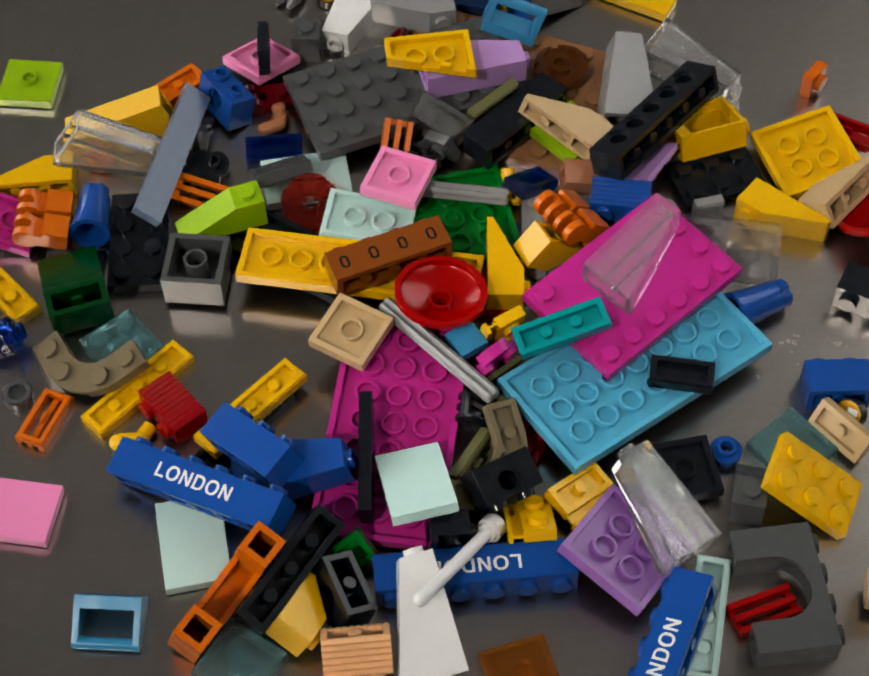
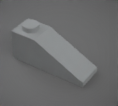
(414, 14)

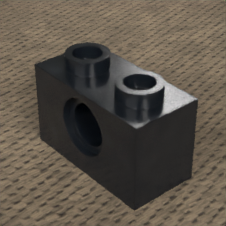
(517, 470)
(344, 590)

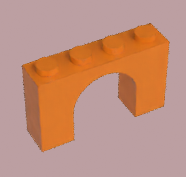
(226, 593)

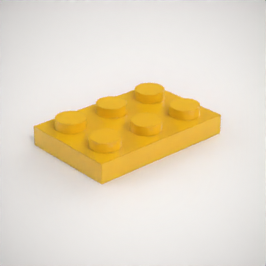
(811, 485)

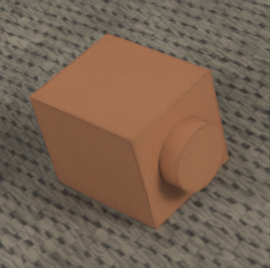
(577, 176)

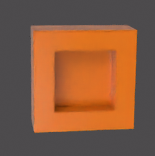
(814, 79)

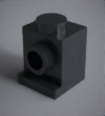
(449, 530)

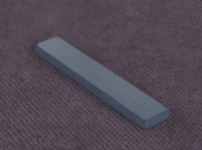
(171, 155)

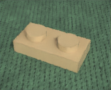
(841, 429)

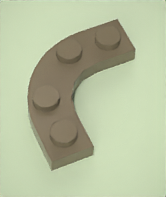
(89, 378)
(506, 435)

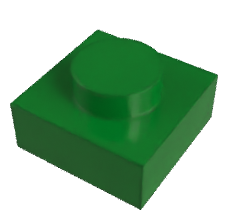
(359, 544)

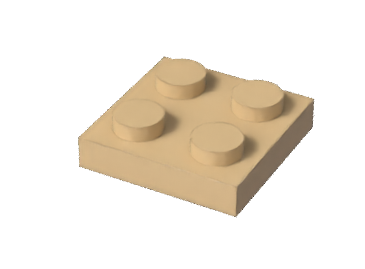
(351, 332)

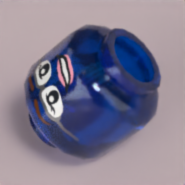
(11, 337)

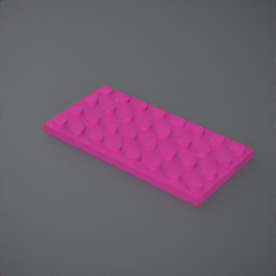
(412, 408)

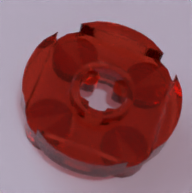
(298, 191)

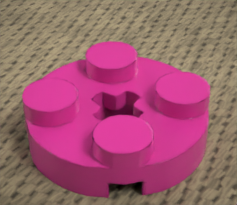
(496, 356)

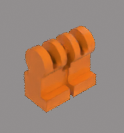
(570, 216)
(43, 218)

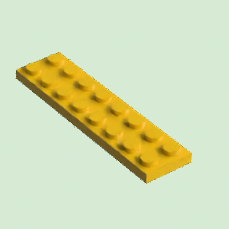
(299, 262)

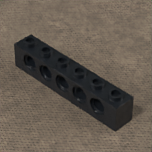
(654, 120)

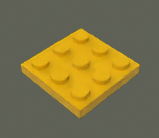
(804, 150)

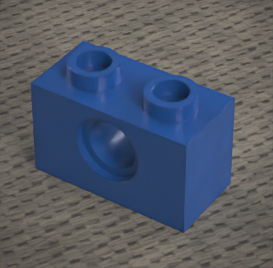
(230, 100)

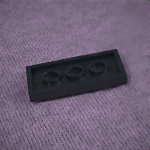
(135, 248)

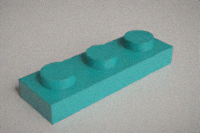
(561, 328)

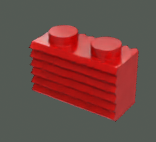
(173, 408)

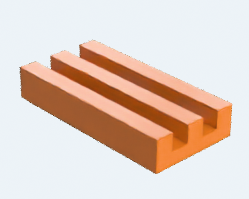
(397, 134)
(180, 186)
(40, 437)

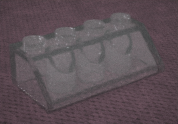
(748, 242)

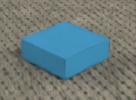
(466, 340)

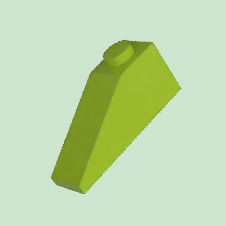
(227, 212)

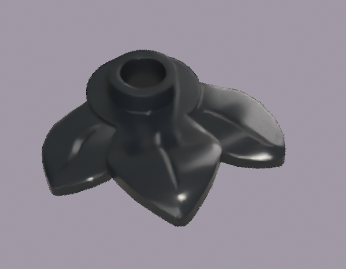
(201, 164)

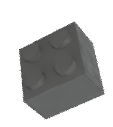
(197, 269)

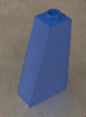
(324, 466)

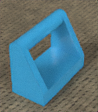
(513, 26)
(85, 601)

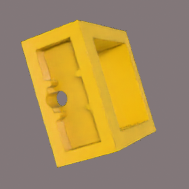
(711, 131)

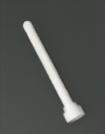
(489, 530)

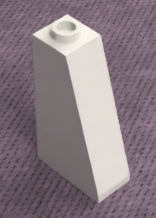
(346, 25)
(425, 634)

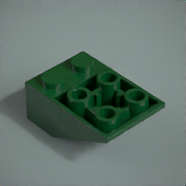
(75, 290)

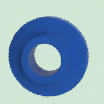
(723, 458)

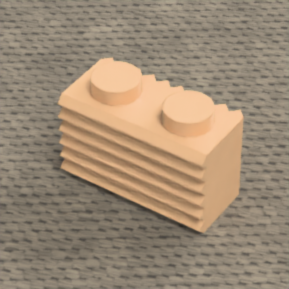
(357, 650)

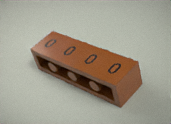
(385, 255)

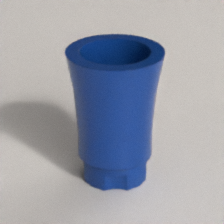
(92, 216)
(762, 300)

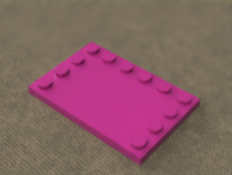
(683, 282)

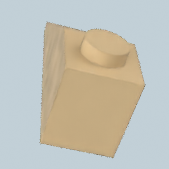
(568, 123)
(840, 192)

